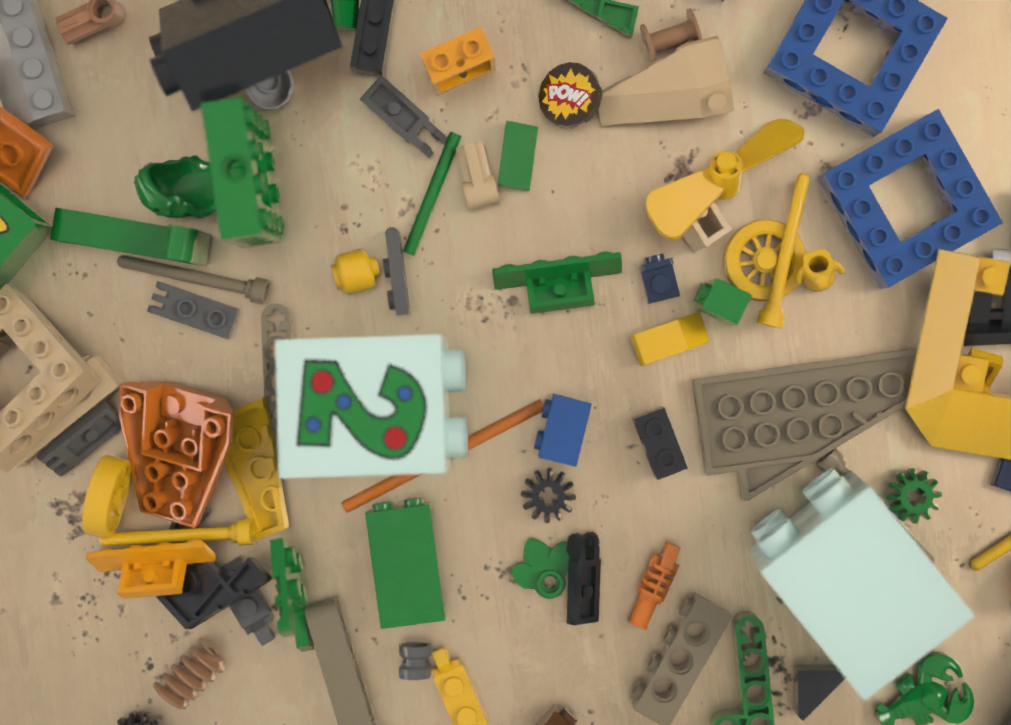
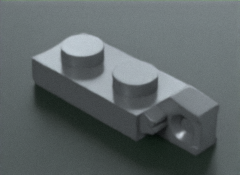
(251, 611)

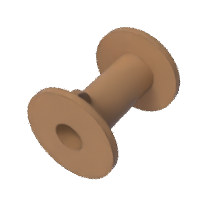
(671, 36)

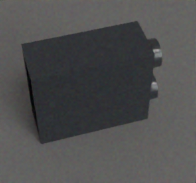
(233, 44)

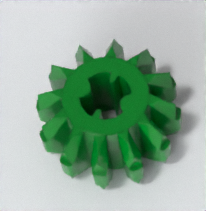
(913, 508)

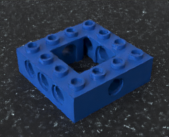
(836, 91)
(868, 225)

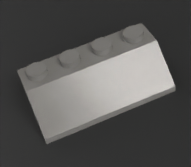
(28, 67)

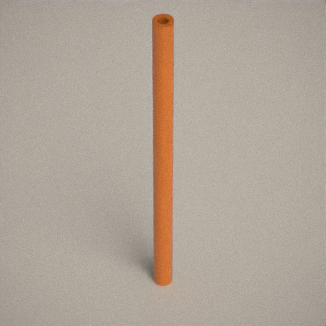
(473, 440)

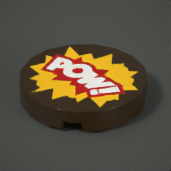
(570, 95)

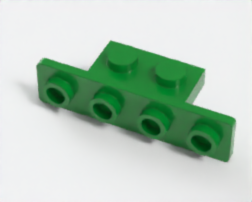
(558, 282)

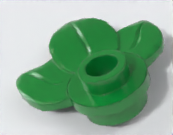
(541, 563)

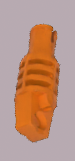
(655, 584)

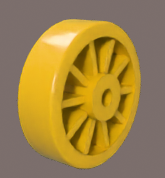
(762, 260)
(106, 496)

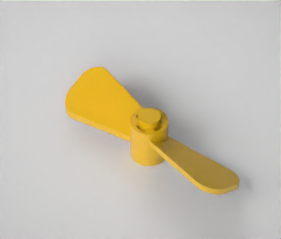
(682, 202)

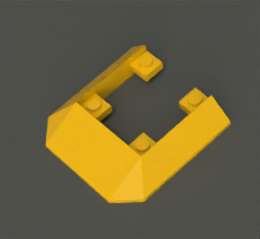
(946, 385)

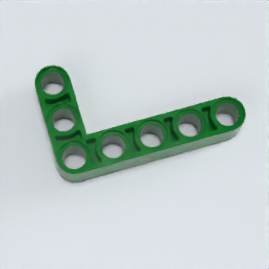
(131, 237)

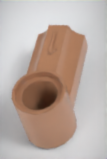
(87, 20)

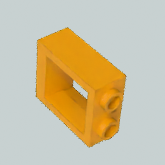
(464, 53)

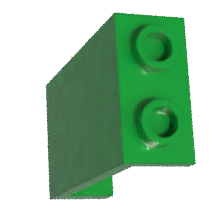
(405, 563)

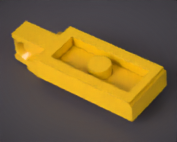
(457, 690)

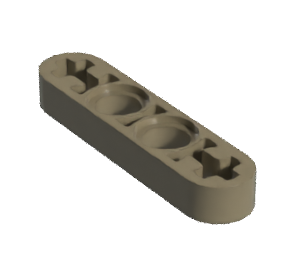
(269, 362)

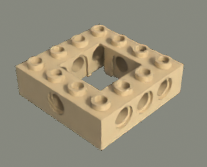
(53, 392)

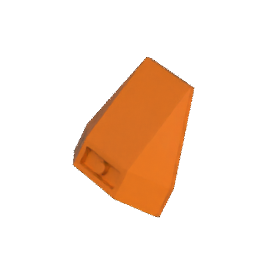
(174, 446)

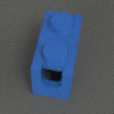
(563, 429)

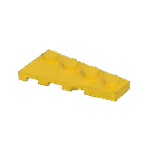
(255, 469)

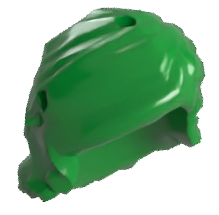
(177, 188)

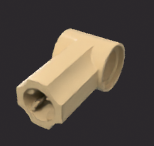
(478, 182)

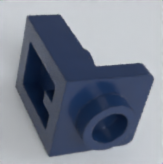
(659, 278)

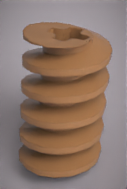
(192, 676)

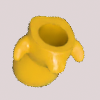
(818, 270)

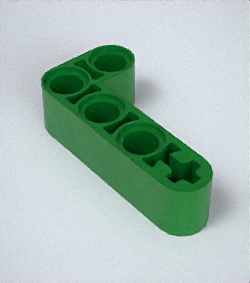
(749, 676)

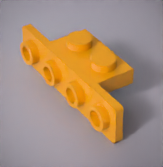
(151, 569)

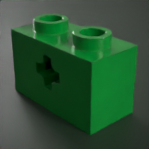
(721, 301)

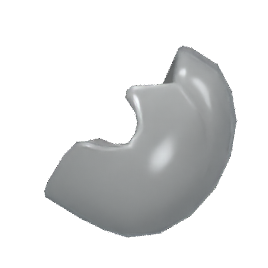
(272, 92)

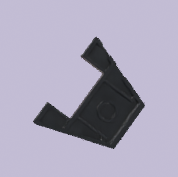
(208, 590)

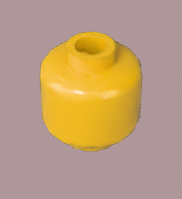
(355, 271)

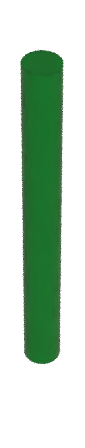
(432, 193)

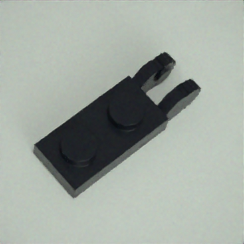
(583, 578)

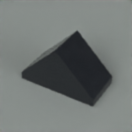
(813, 685)

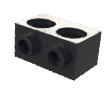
(659, 442)

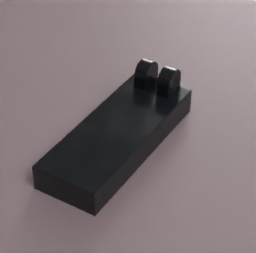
(372, 36)

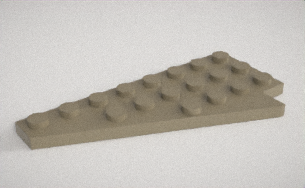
(791, 415)

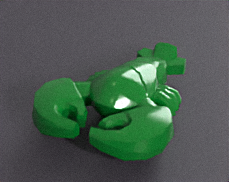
(928, 696)

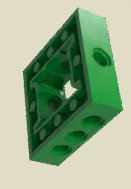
(236, 155)

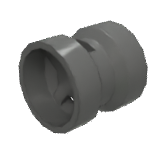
(414, 663)

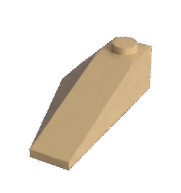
(678, 87)

